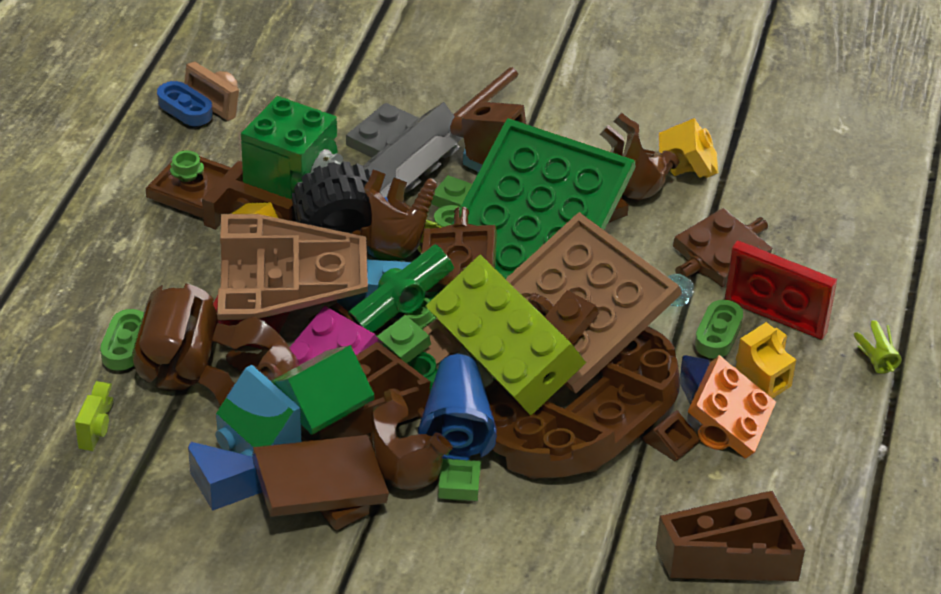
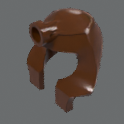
(649, 171)
(395, 225)
(272, 361)
(407, 461)

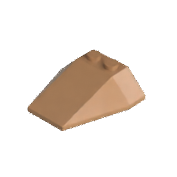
(285, 266)

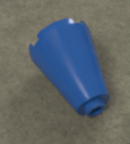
(459, 409)

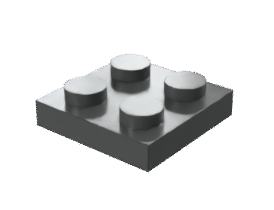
(379, 129)

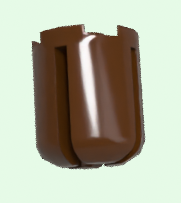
(176, 335)

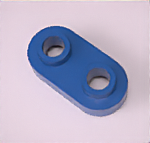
(185, 103)

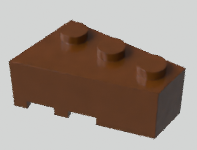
(383, 372)
(731, 541)

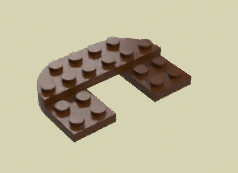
(599, 424)

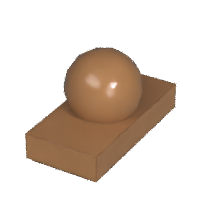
(218, 87)

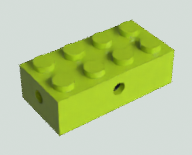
(506, 334)

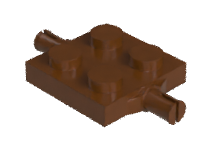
(461, 244)
(710, 244)

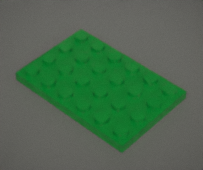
(537, 185)

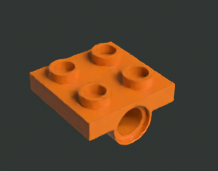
(730, 409)

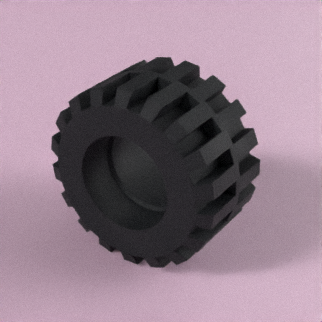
(334, 198)

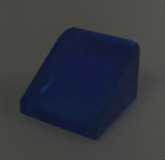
(691, 375)

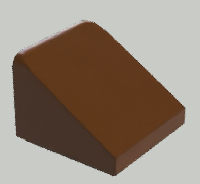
(672, 436)

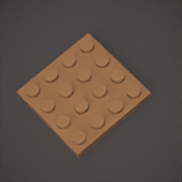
(604, 273)

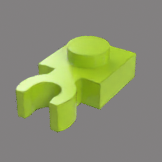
(92, 419)

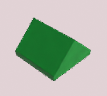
(326, 387)

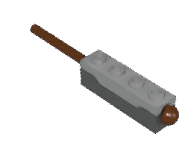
(428, 139)

